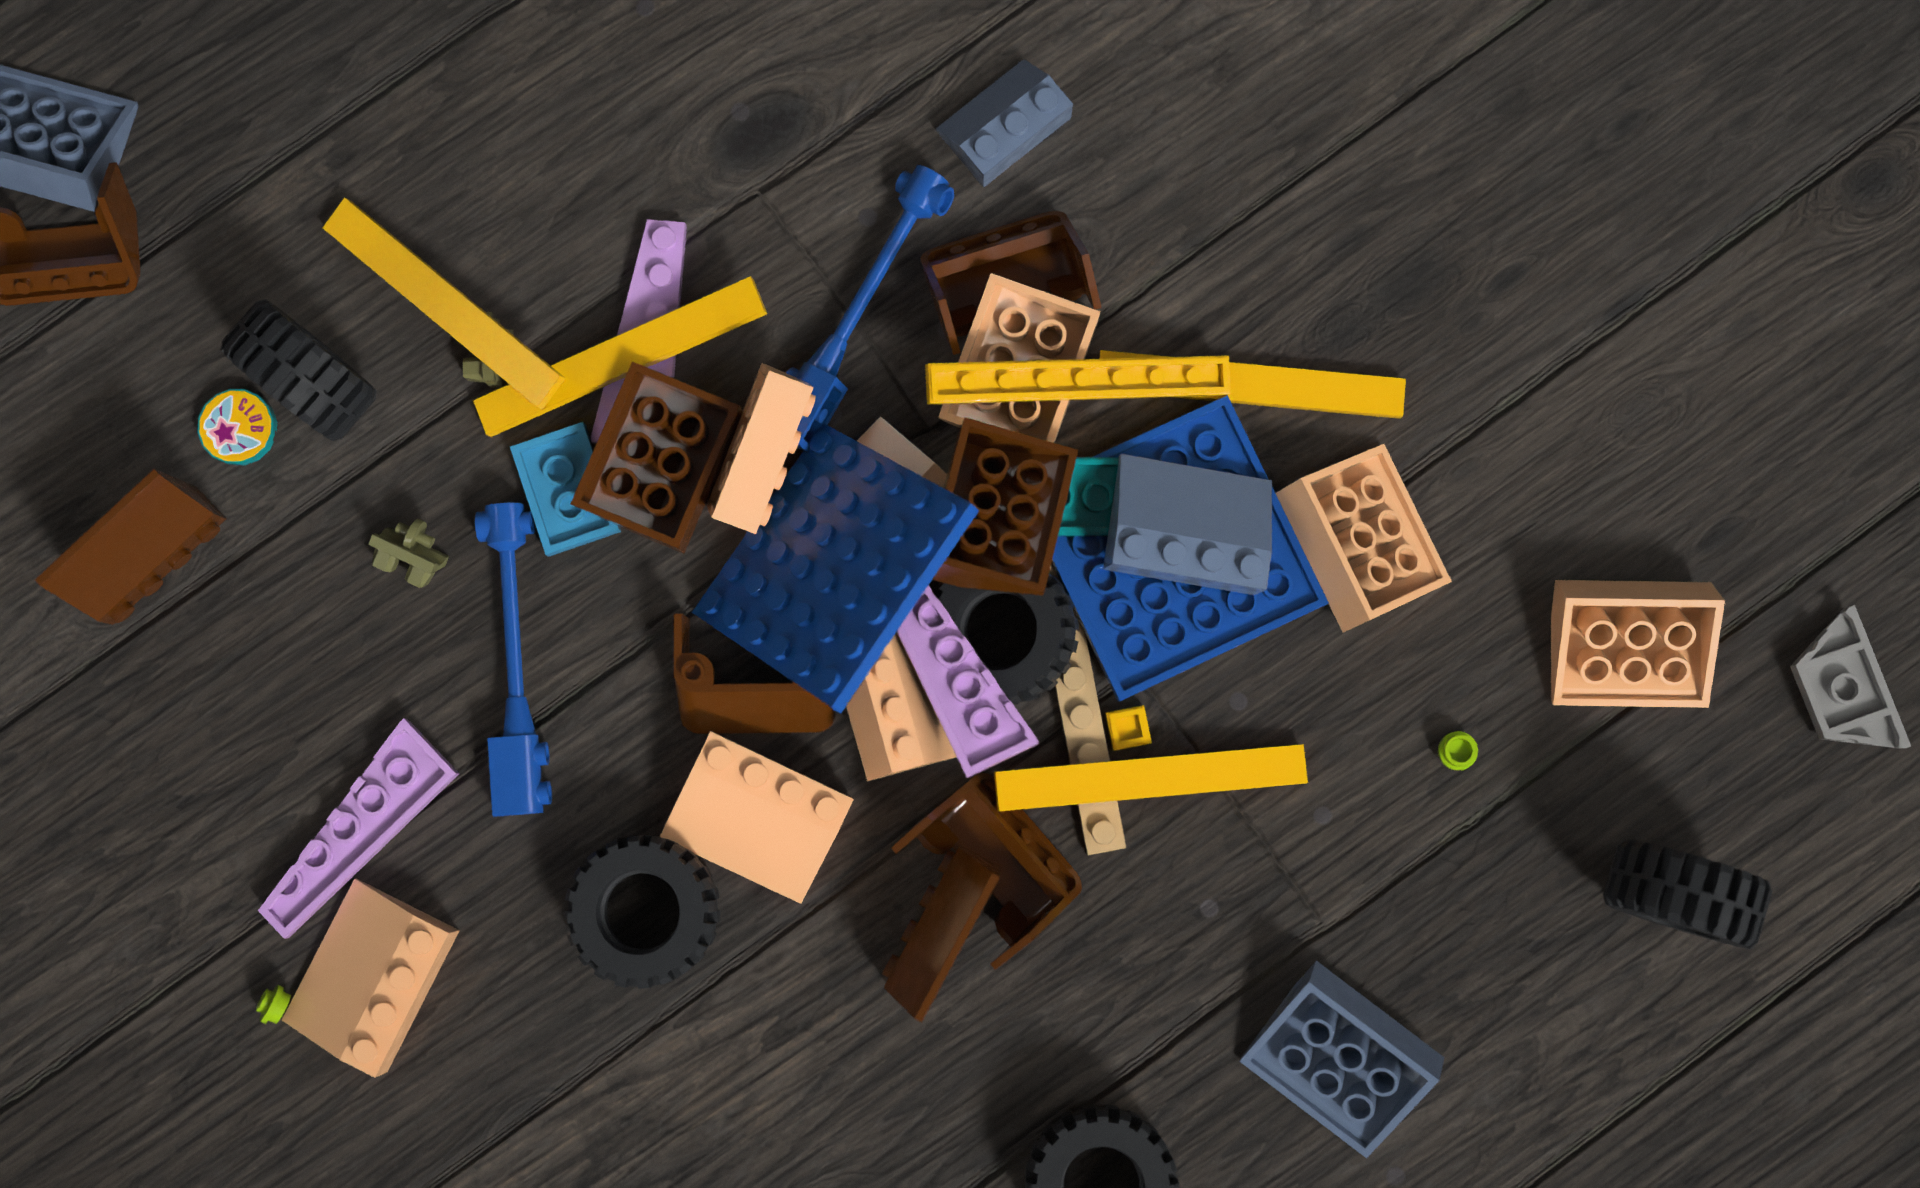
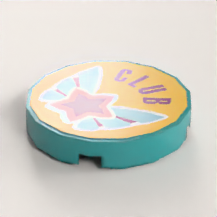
(237, 427)

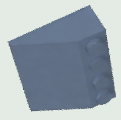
(59, 137)
(1190, 525)
(1343, 1060)

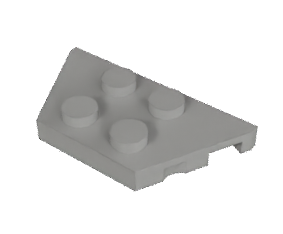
(1847, 688)

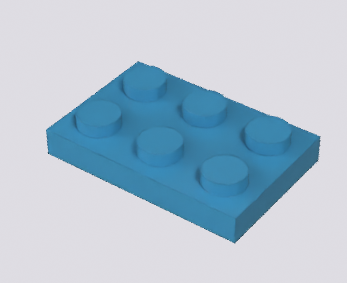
(550, 476)

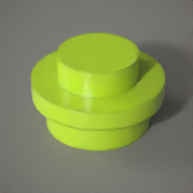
(1458, 750)
(273, 1004)

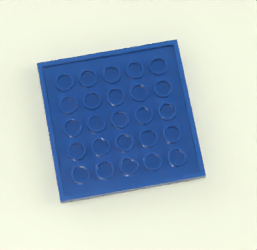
(835, 565)
(1162, 627)

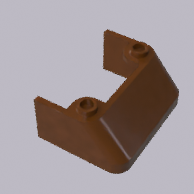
(1031, 251)
(73, 259)
(739, 706)
(1033, 877)

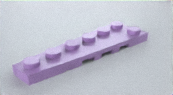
(652, 293)
(962, 691)
(380, 804)

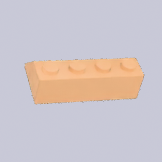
(760, 448)

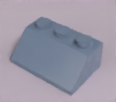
(1006, 121)

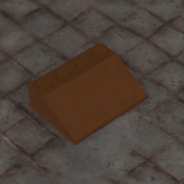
(657, 457)
(1020, 499)
(133, 548)
(941, 931)

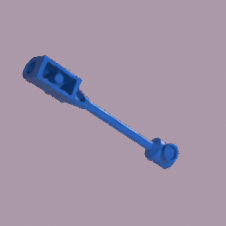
(920, 197)
(518, 755)

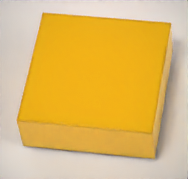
(1128, 728)

